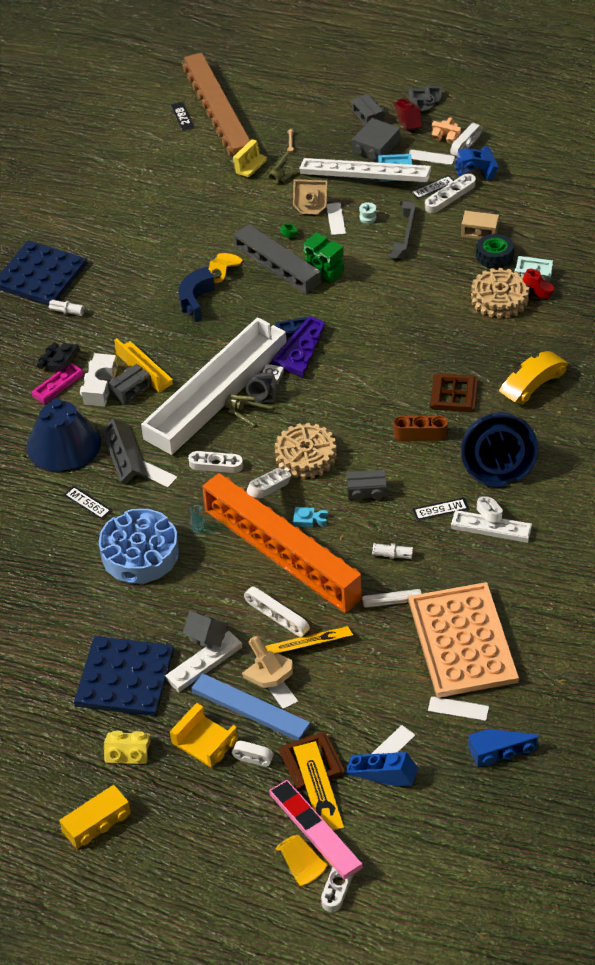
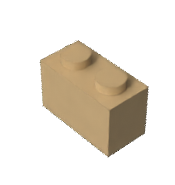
(479, 224)

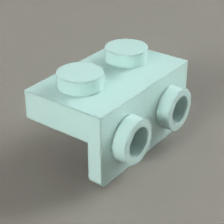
(542, 265)

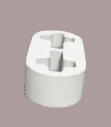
(489, 509)
(252, 753)

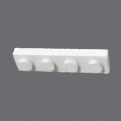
(202, 662)

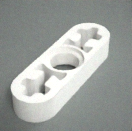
(466, 139)
(202, 456)
(340, 890)

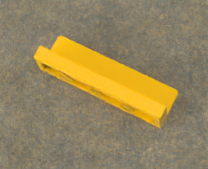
(132, 355)

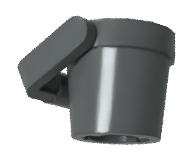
(260, 386)

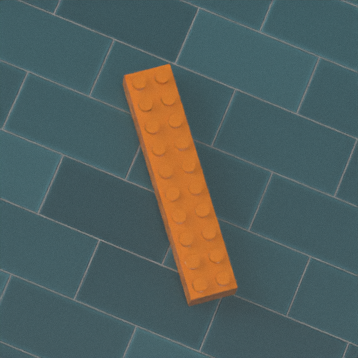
(283, 543)

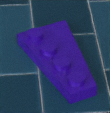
(300, 347)

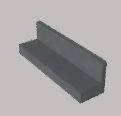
(124, 450)

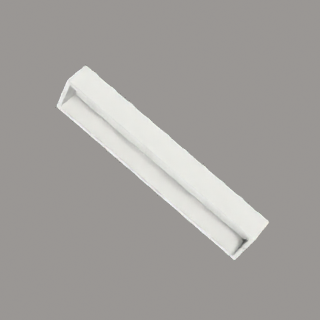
(209, 388)

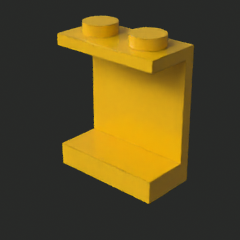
(203, 737)

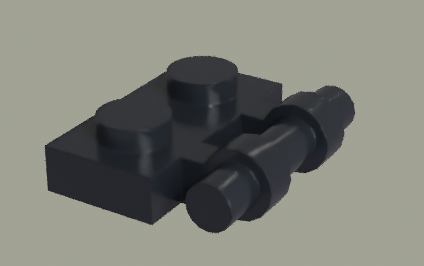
(61, 356)

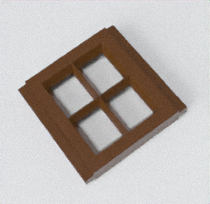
(437, 392)
(328, 754)

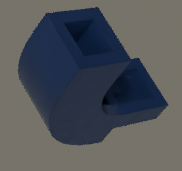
(193, 286)

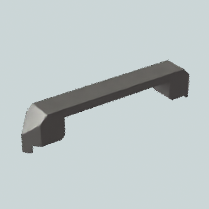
(400, 249)

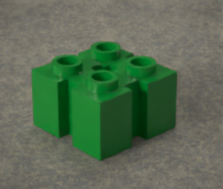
(324, 256)

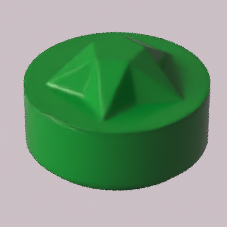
(289, 230)

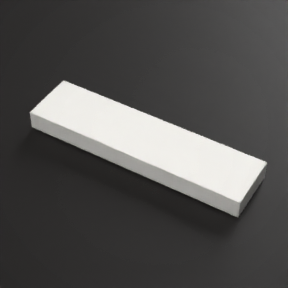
(504, 529)

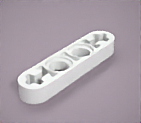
(436, 203)
(268, 483)
(276, 611)

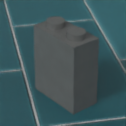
(375, 139)

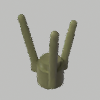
(277, 172)
(237, 402)

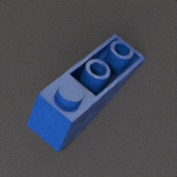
(496, 745)
(385, 768)

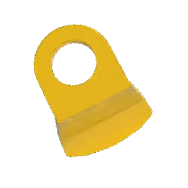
(223, 261)
(302, 860)

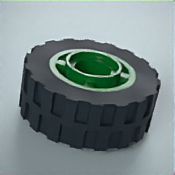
(495, 250)

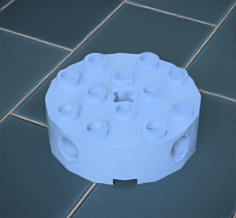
(139, 546)

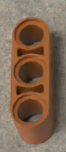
(420, 428)

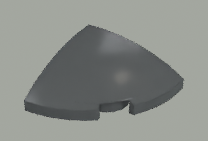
(426, 97)

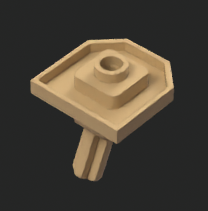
(310, 196)
(268, 668)

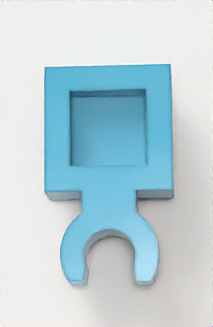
(307, 516)

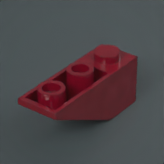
(408, 113)

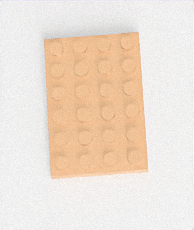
(462, 640)

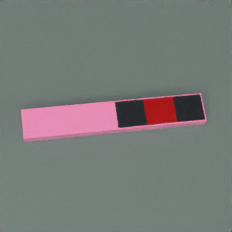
(316, 829)

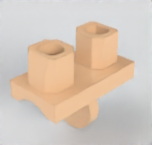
(446, 128)

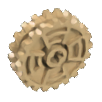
(499, 293)
(306, 451)

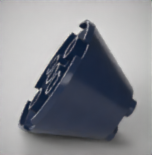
(62, 438)

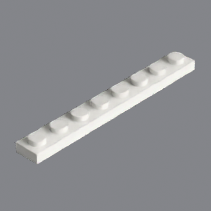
(365, 170)

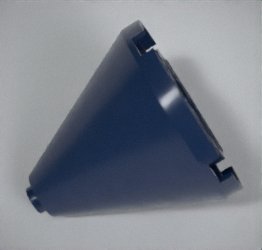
(499, 449)

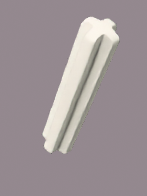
(388, 598)

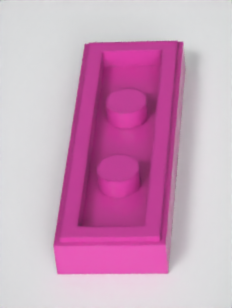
(57, 384)

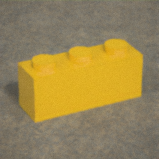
(95, 817)

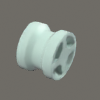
(367, 213)

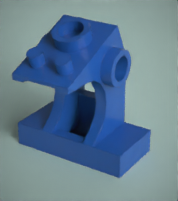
(476, 159)

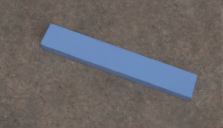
(251, 707)

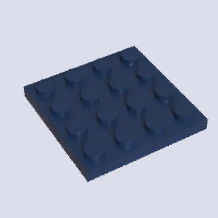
(40, 272)
(124, 676)

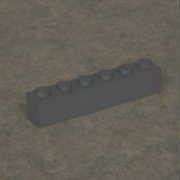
(277, 259)

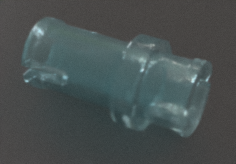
(197, 520)

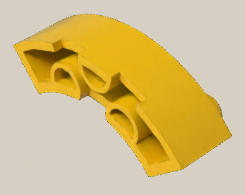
(533, 374)

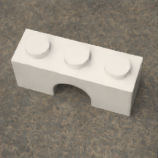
(95, 389)

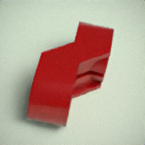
(541, 287)

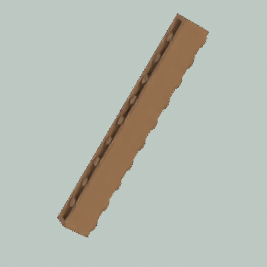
(215, 103)

